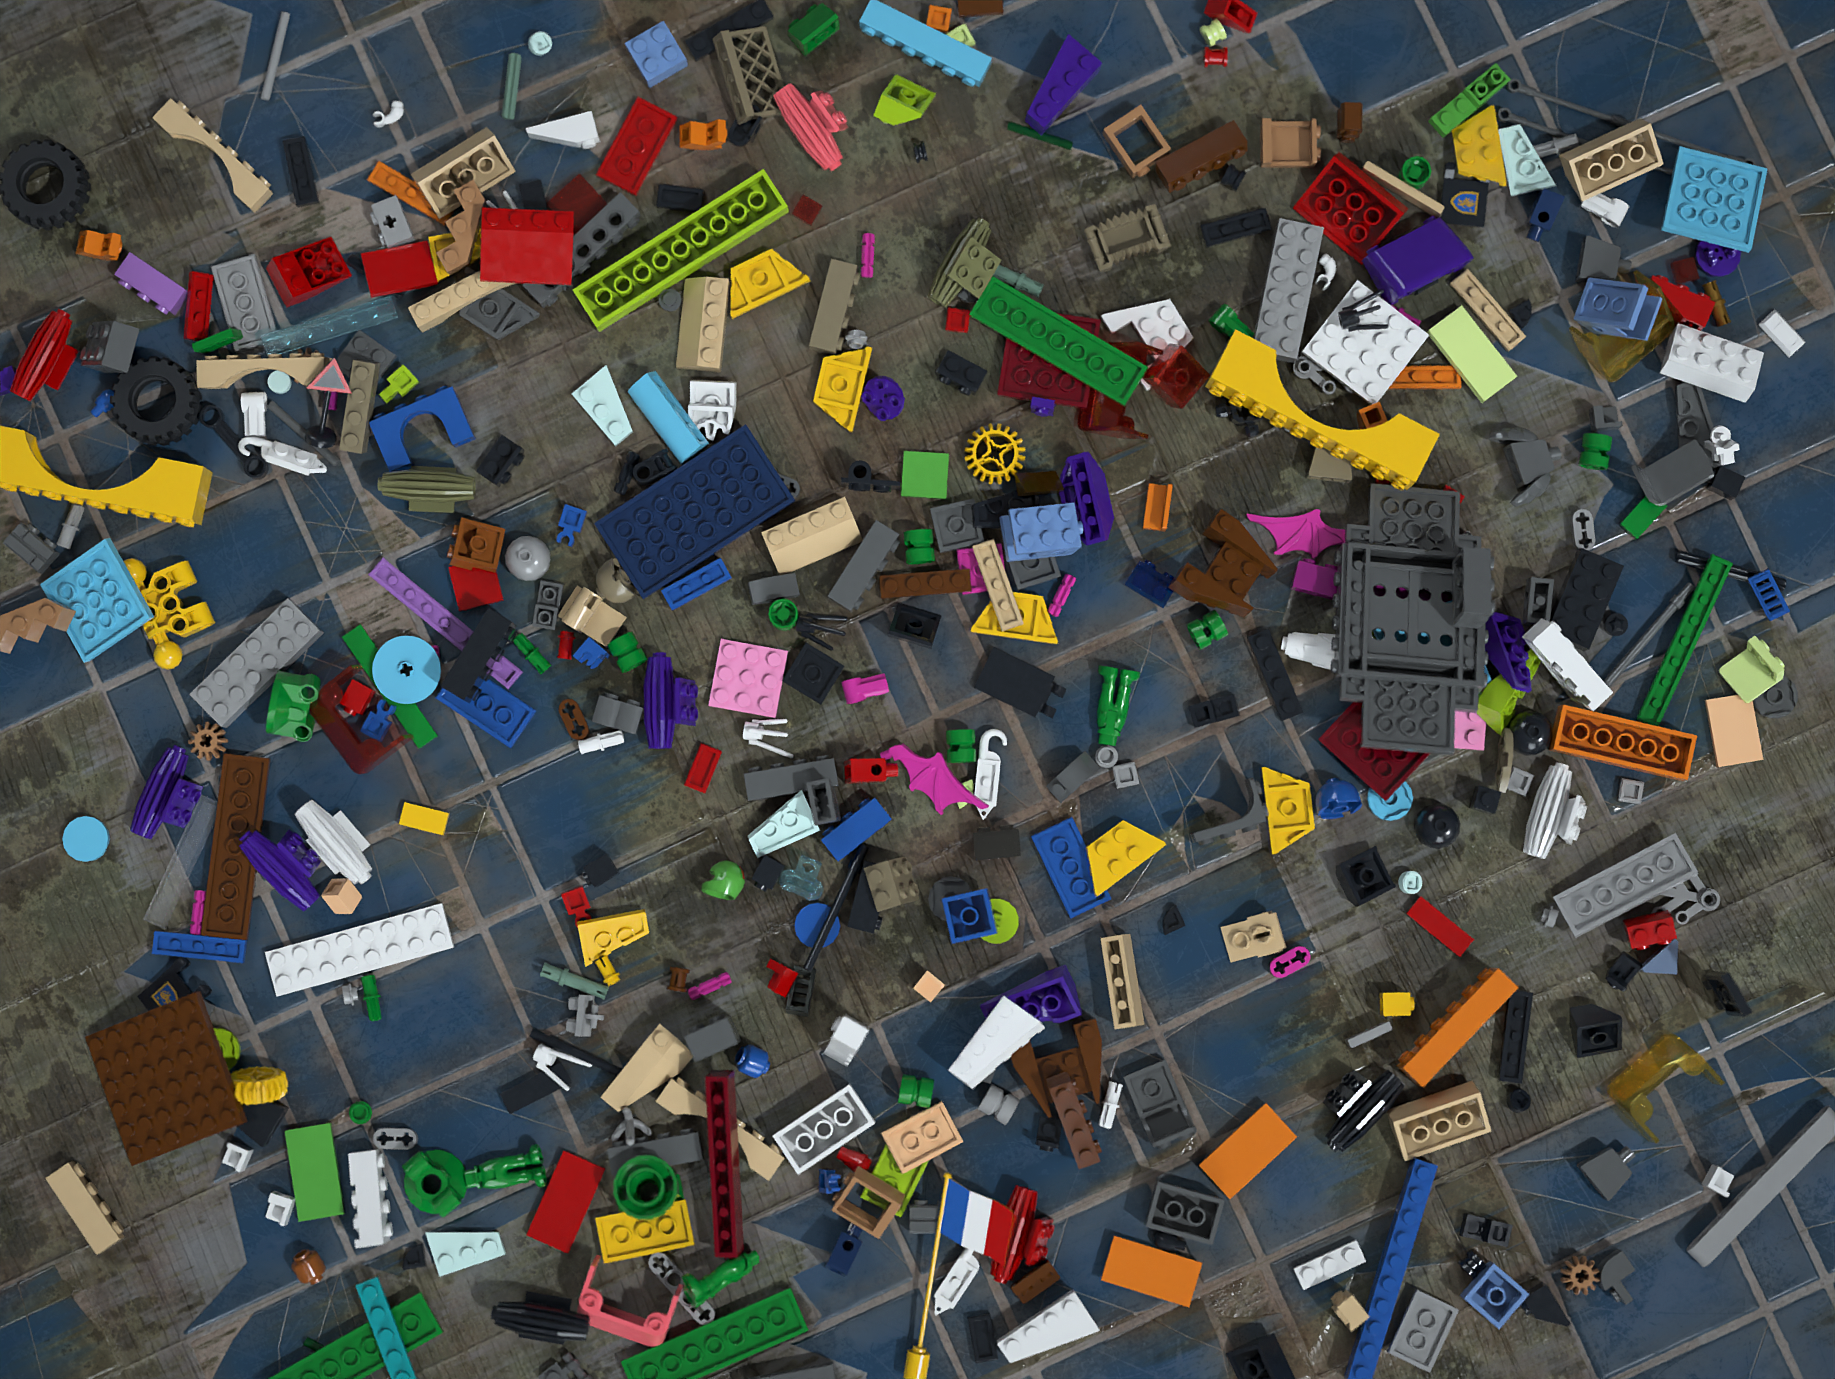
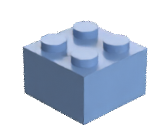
(656, 54)
(1494, 1294)

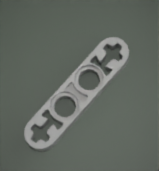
(657, 1270)

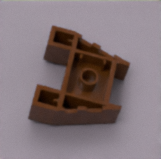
(1230, 571)
(1080, 1062)

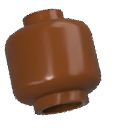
(308, 1266)

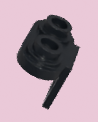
(743, 133)

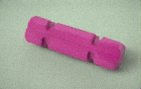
(867, 255)
(1061, 595)
(197, 912)
(709, 986)

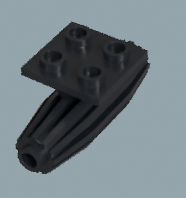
(1359, 1106)
(542, 1318)

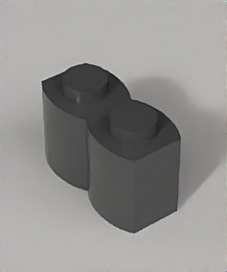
(618, 714)

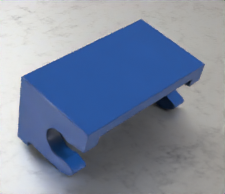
(591, 651)

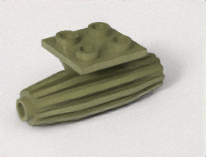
(965, 265)
(428, 488)

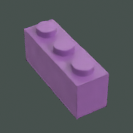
(151, 284)

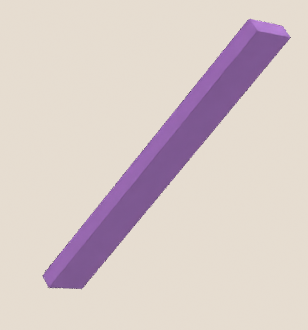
(436, 615)

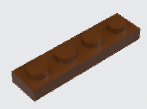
(925, 583)

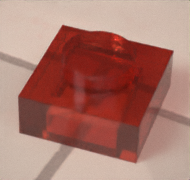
(807, 210)
(1684, 271)

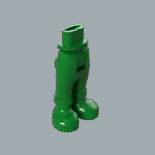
(1113, 716)
(495, 1174)
(728, 1272)

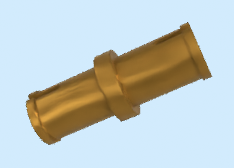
(1719, 310)

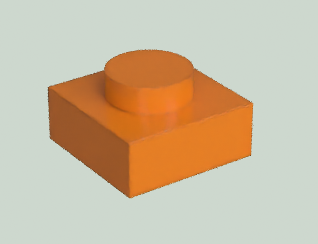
(939, 18)

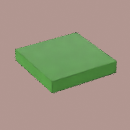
(924, 475)

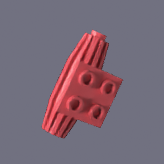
(813, 123)

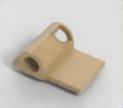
(590, 615)
(1253, 937)

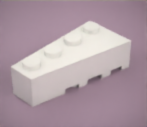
(1566, 664)
(994, 1042)
(369, 1198)
(1052, 1326)

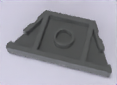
(497, 312)

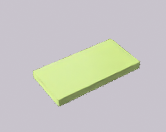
(1471, 354)

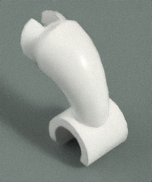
(394, 115)
(1330, 268)

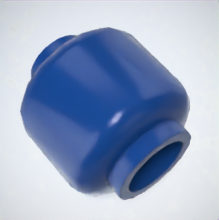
(752, 1061)

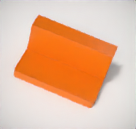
(1157, 507)

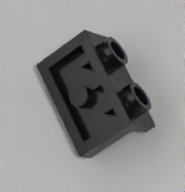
(960, 373)
(500, 461)

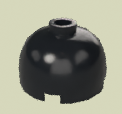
(1530, 732)
(1437, 826)

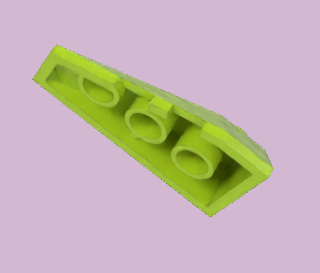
(1499, 699)

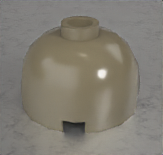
(614, 583)

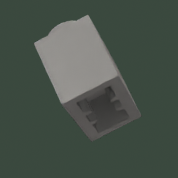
(392, 210)

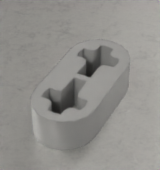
(1577, 530)
(395, 1144)

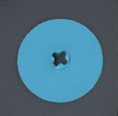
(390, 662)

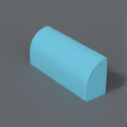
(667, 417)

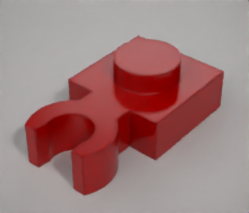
(576, 903)

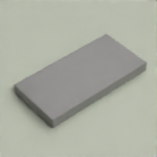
(244, 300)

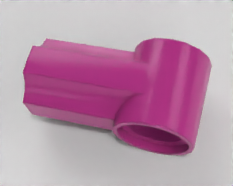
(859, 689)

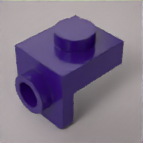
(1042, 406)

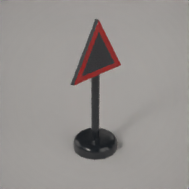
(329, 380)

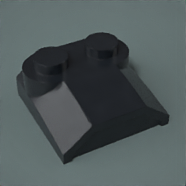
(1364, 877)

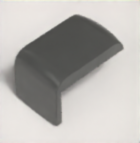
(1674, 474)

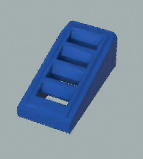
(1775, 612)

